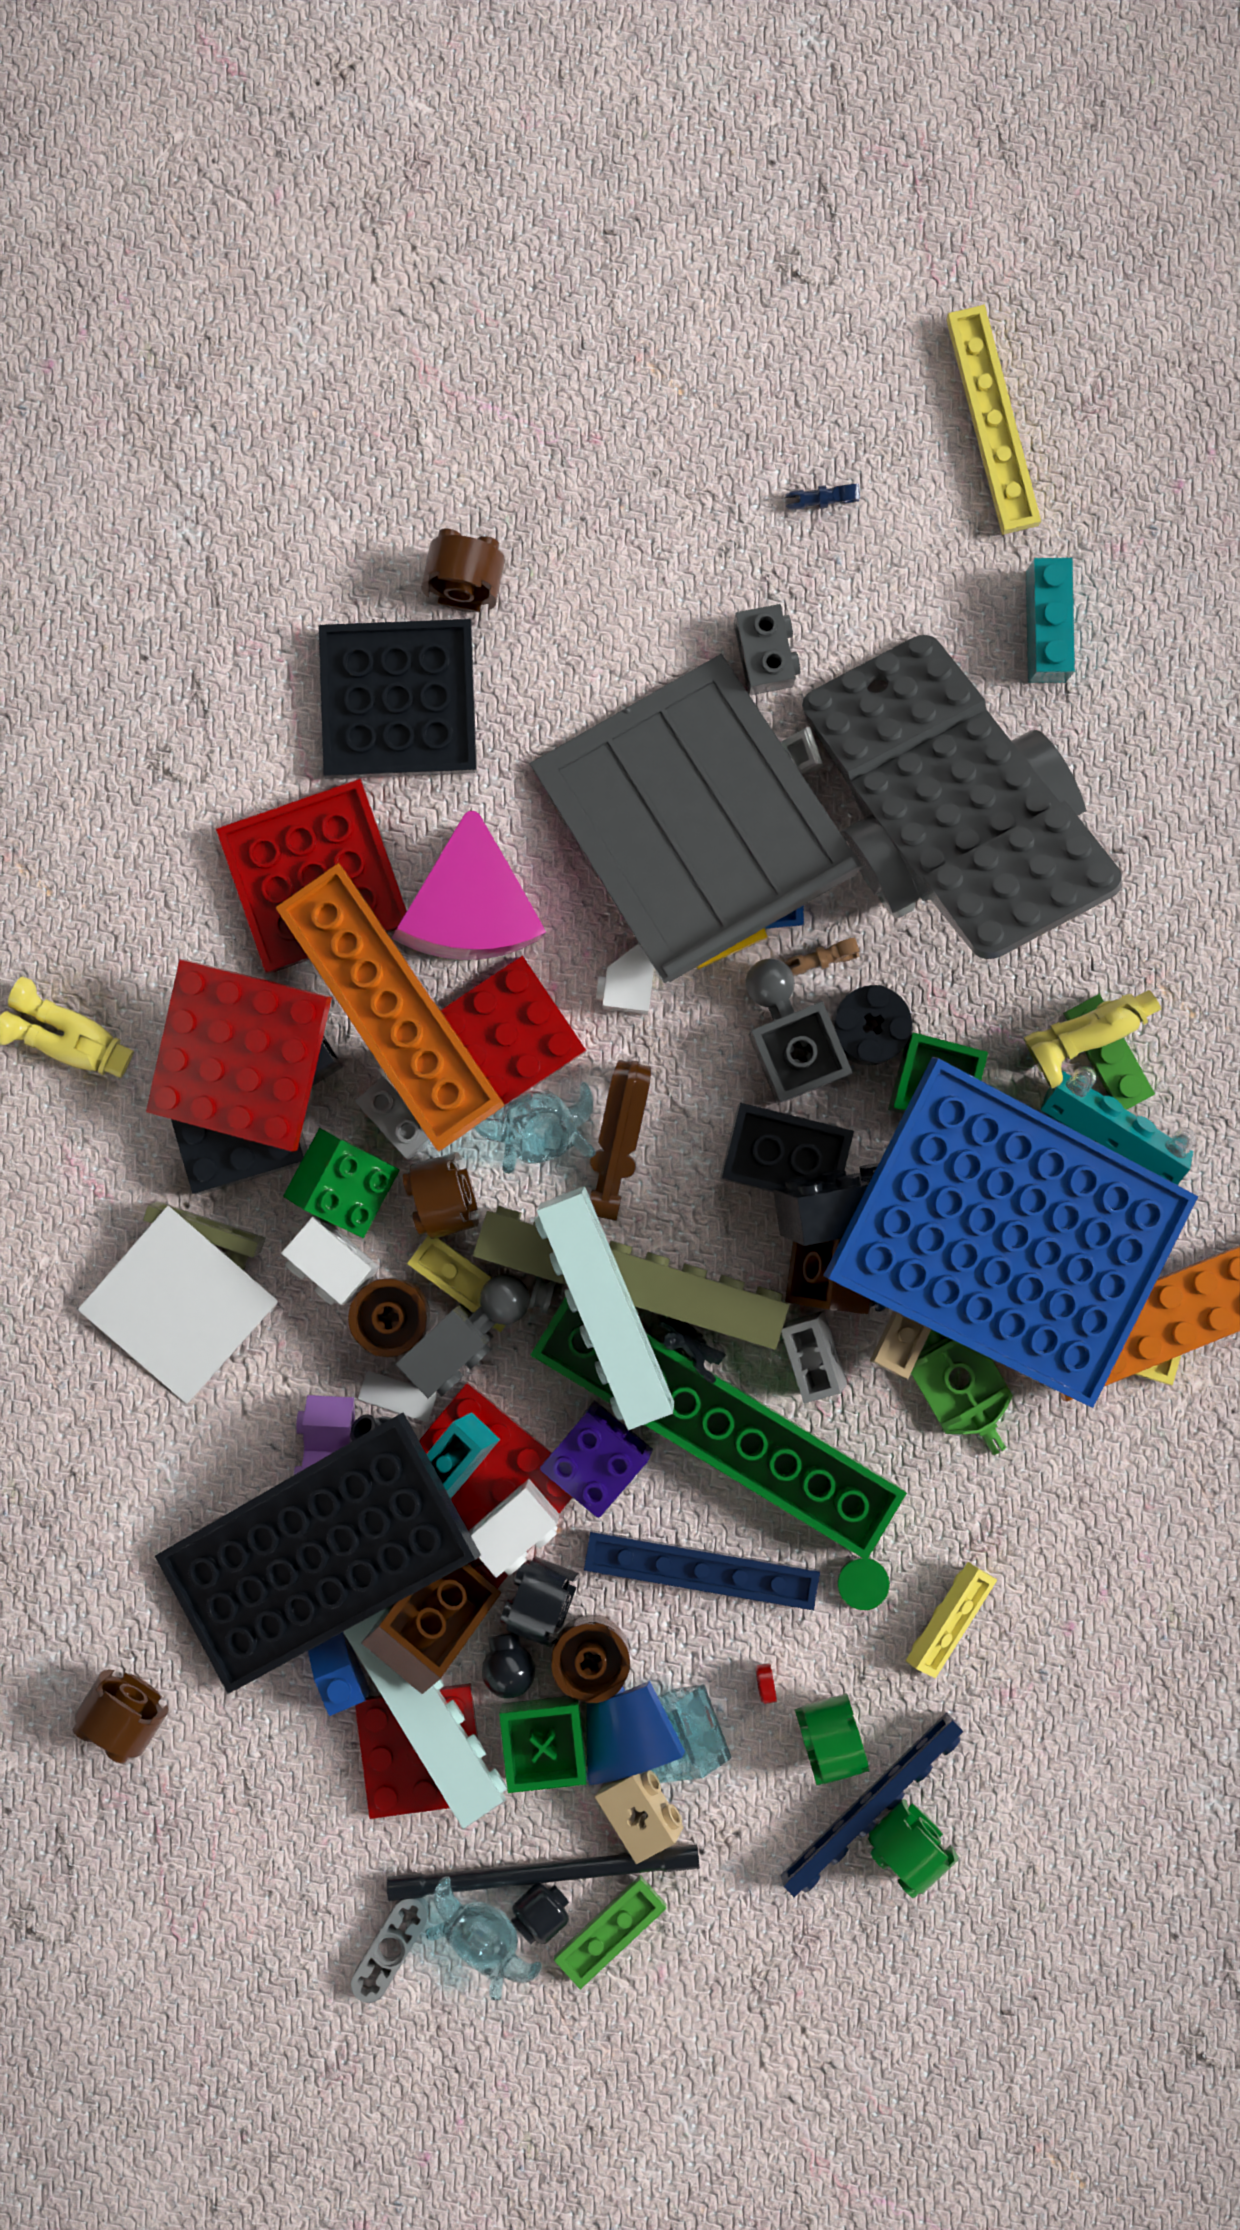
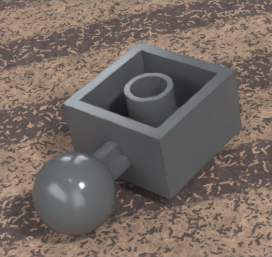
(771, 985)
(464, 1336)

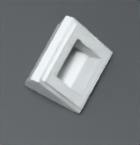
(803, 751)

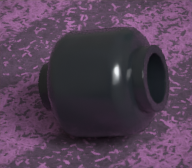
(540, 1913)

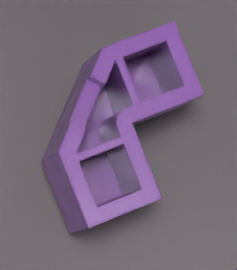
(324, 1426)

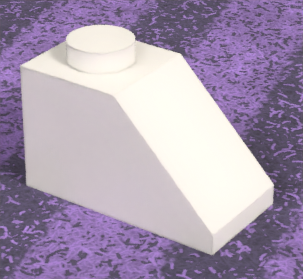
(627, 983)

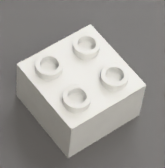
(329, 1261)
(514, 1528)

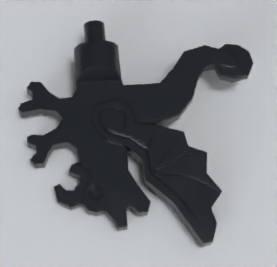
(693, 1344)

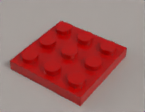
(513, 1030)
(391, 1767)

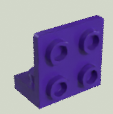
(597, 1459)

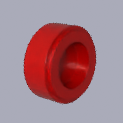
(765, 1683)

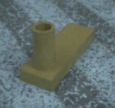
(238, 1242)

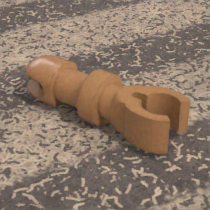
(839, 952)

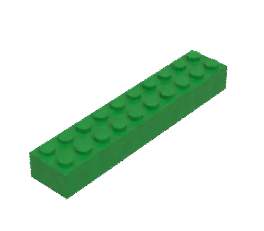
(745, 1441)

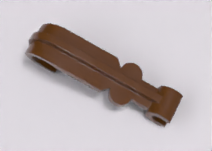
(619, 1135)

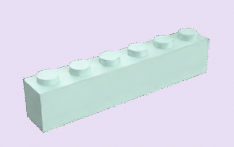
(605, 1308)
(435, 1735)

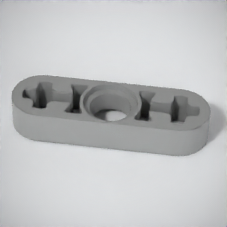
(386, 1931)

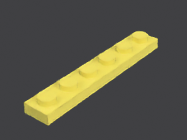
(993, 419)

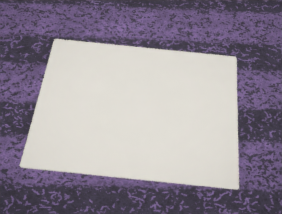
(177, 1305)

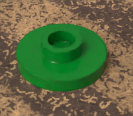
(863, 1583)

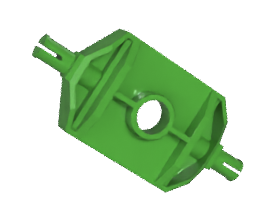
(967, 1409)

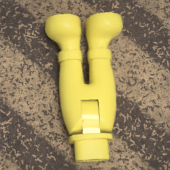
(1090, 1031)
(84, 1041)

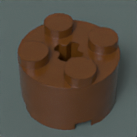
(463, 571)
(441, 1196)
(374, 1333)
(582, 1679)
(120, 1715)

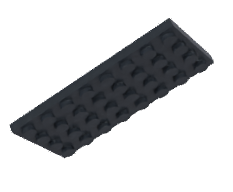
(317, 1554)

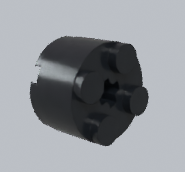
(890, 1013)
(540, 1600)

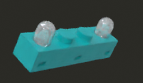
(1116, 1128)

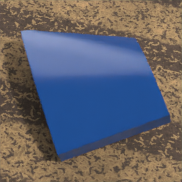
(629, 1735)

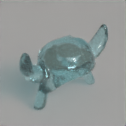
(540, 1127)
(481, 1938)

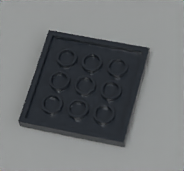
(397, 698)

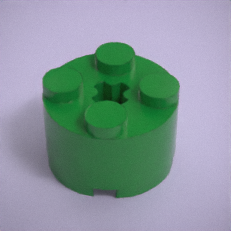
(832, 1739)
(911, 1848)

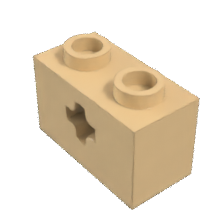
(640, 1814)

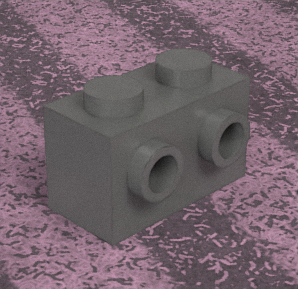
(765, 649)

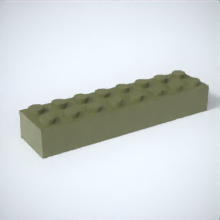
(651, 1283)

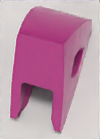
(470, 902)

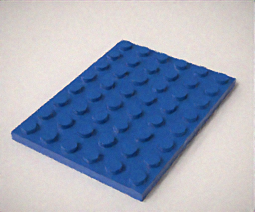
(1011, 1233)

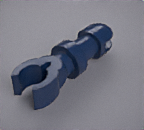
(822, 497)

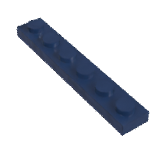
(702, 1570)
(861, 1815)

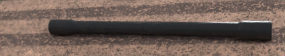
(421, 1885)

